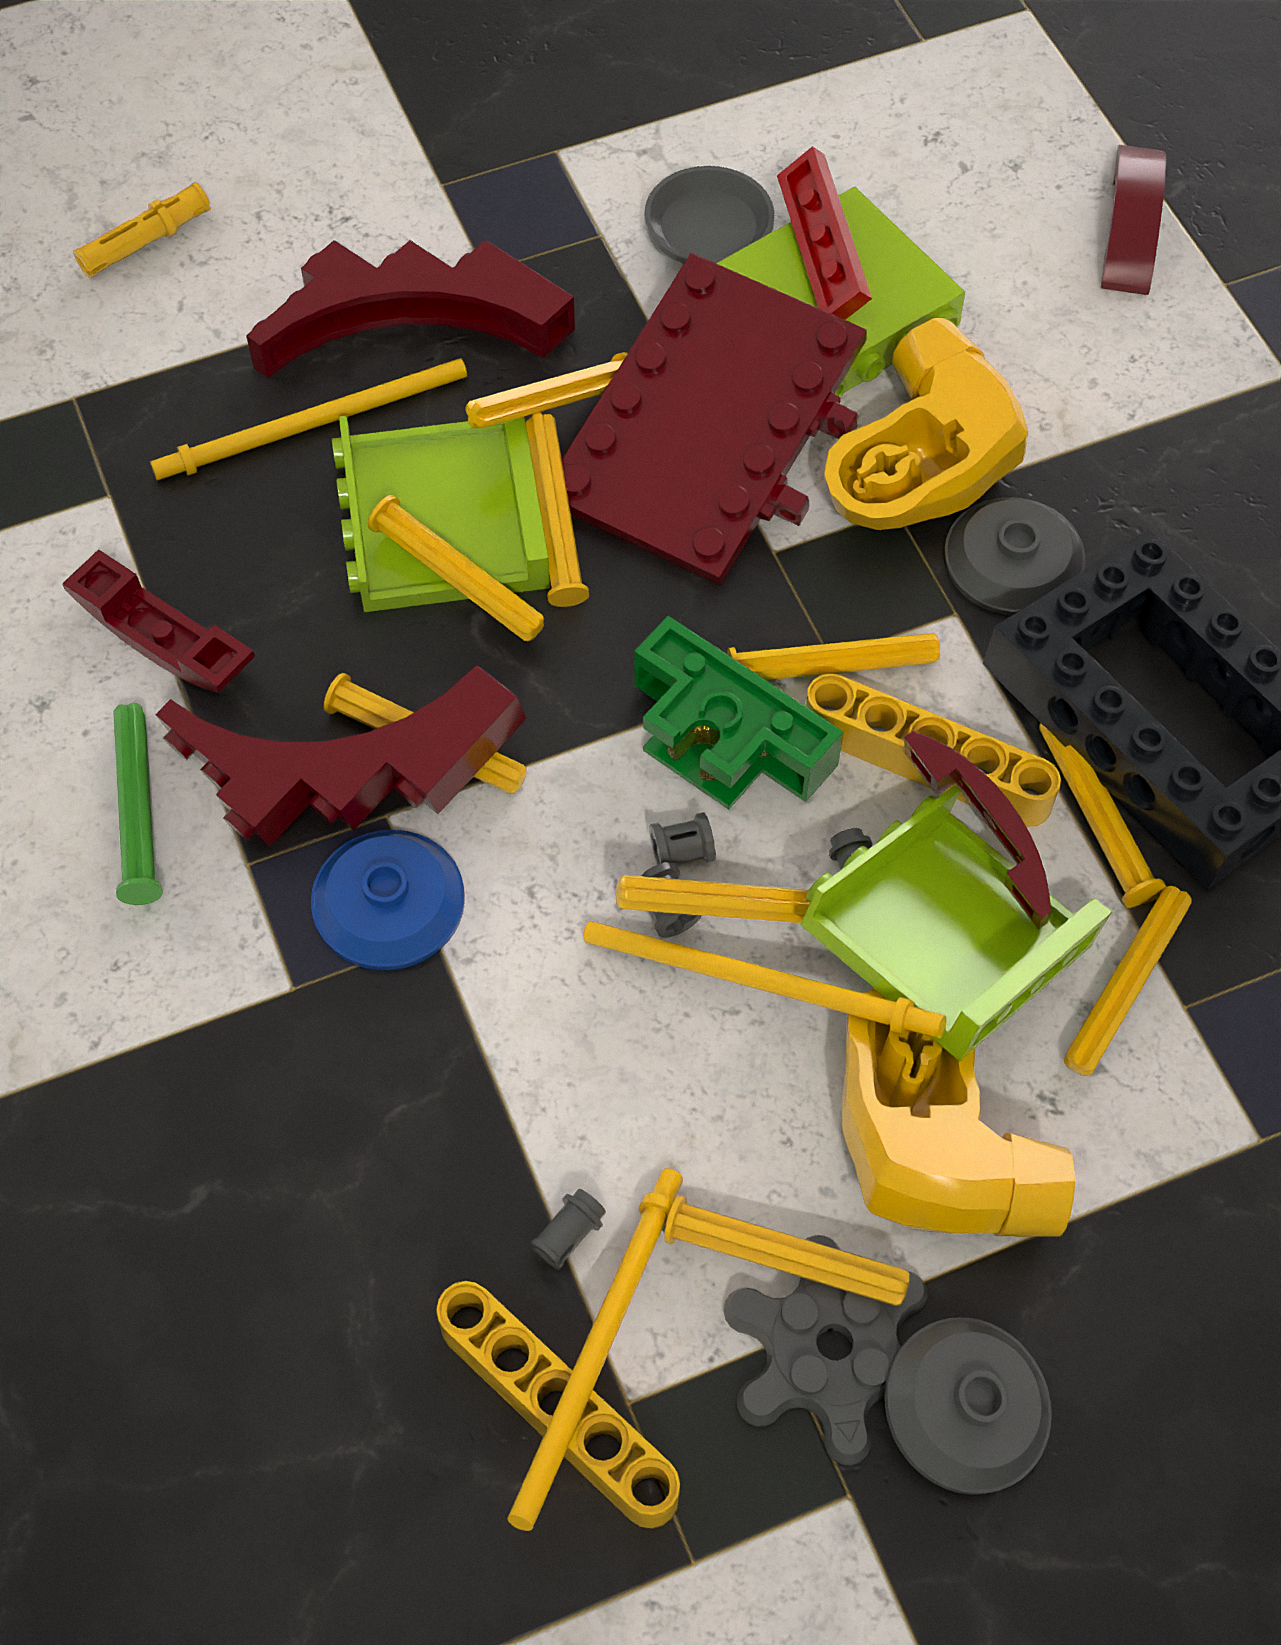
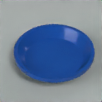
(387, 899)

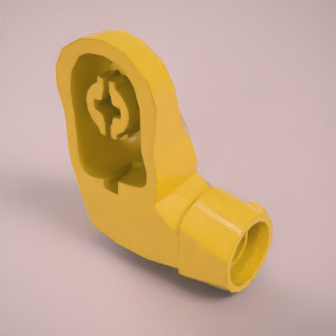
(938, 447)
(928, 1156)

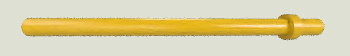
(189, 459)
(899, 1015)
(537, 1483)

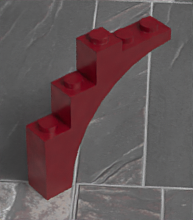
(412, 286)
(345, 778)

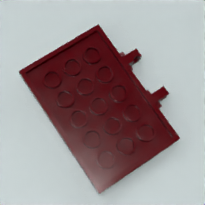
(711, 418)

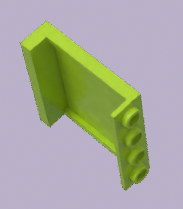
(901, 278)
(460, 484)
(939, 927)

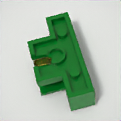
(725, 722)

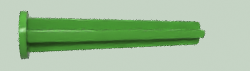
(134, 808)

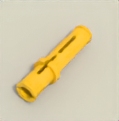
(158, 220)

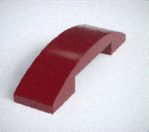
(1134, 219)
(154, 627)
(945, 767)

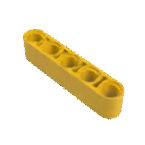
(866, 707)
(546, 1374)

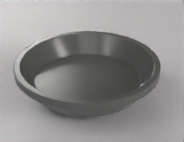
(707, 213)
(1011, 553)
(968, 1406)

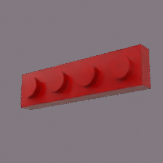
(823, 235)

